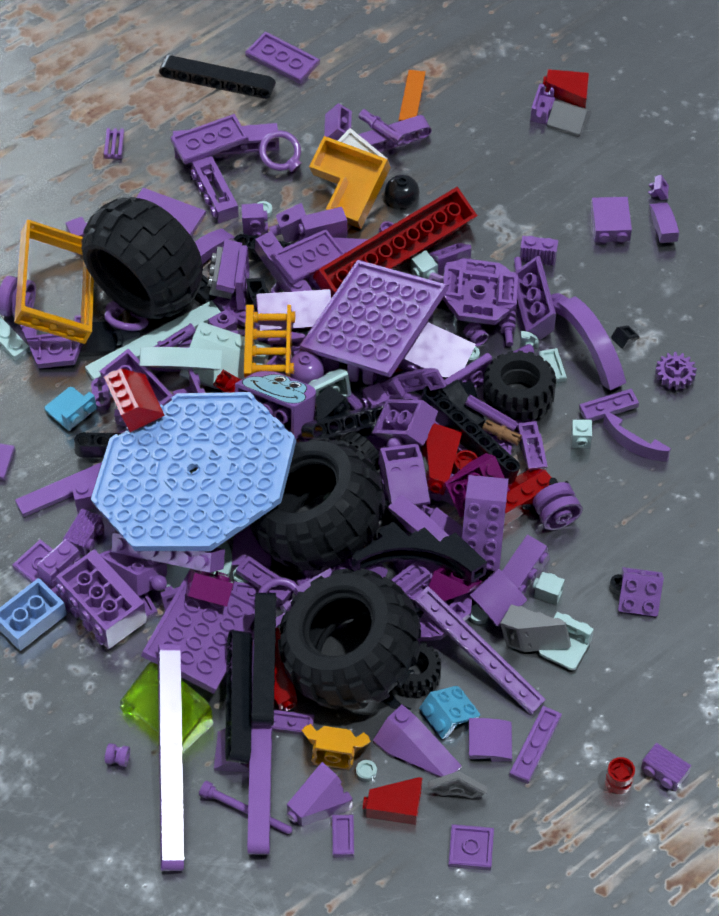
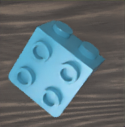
(71, 407)
(447, 709)

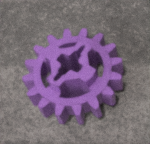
(675, 370)

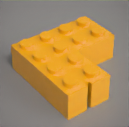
(357, 176)

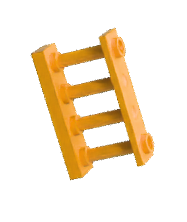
(253, 334)

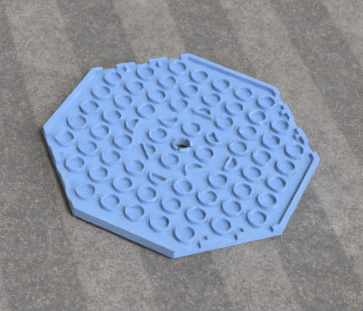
(239, 476)

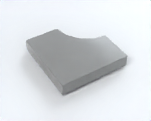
(457, 784)

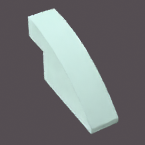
(180, 358)

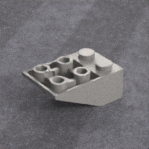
(533, 630)

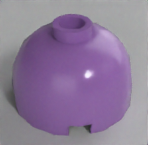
(307, 367)

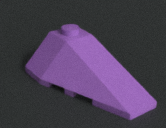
(411, 741)

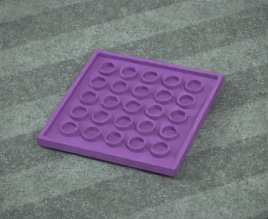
(374, 317)

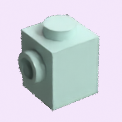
(423, 265)
(581, 434)
(548, 588)

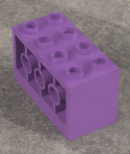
(485, 517)
(101, 599)

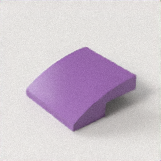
(497, 595)
(490, 739)

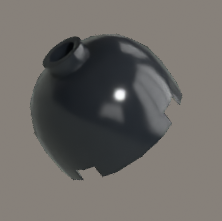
(401, 192)

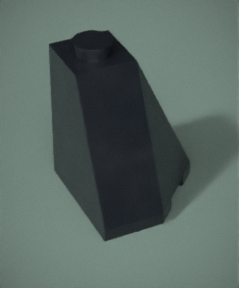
(458, 393)

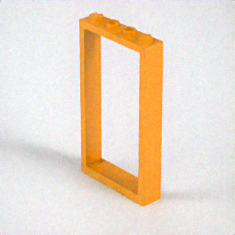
(41, 320)

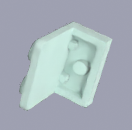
(580, 638)

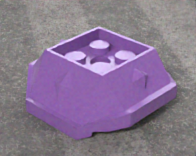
(480, 290)
(414, 581)

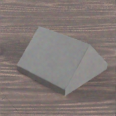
(568, 117)

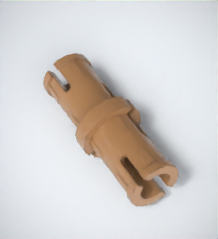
(502, 432)

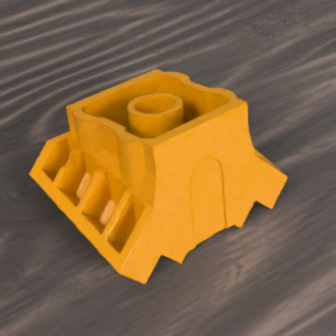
(334, 746)

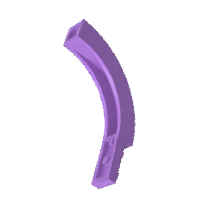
(595, 338)

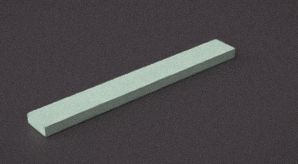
(194, 317)

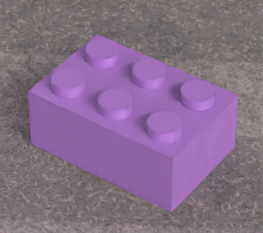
(405, 420)

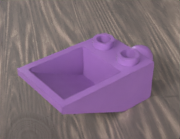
(403, 472)
(138, 573)

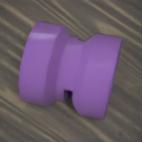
(476, 334)
(117, 755)

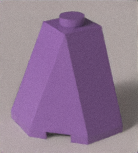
(319, 798)

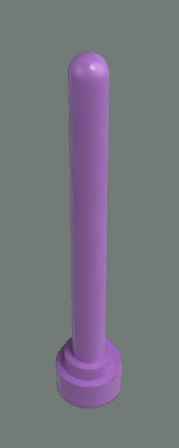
(209, 791)

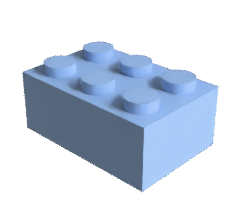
(30, 614)

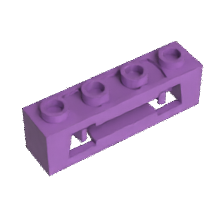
(203, 172)

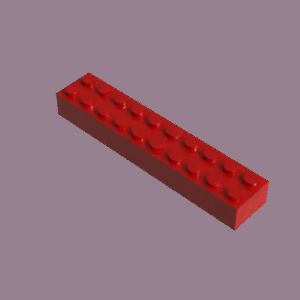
(403, 239)

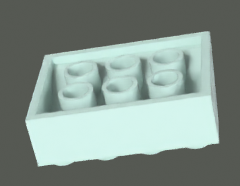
(232, 349)

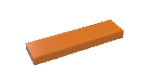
(412, 94)

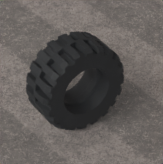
(522, 368)

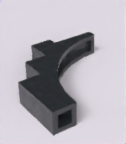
(422, 546)

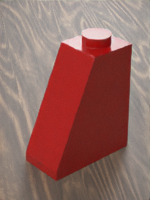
(568, 86)
(395, 801)

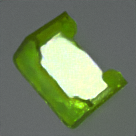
(143, 701)

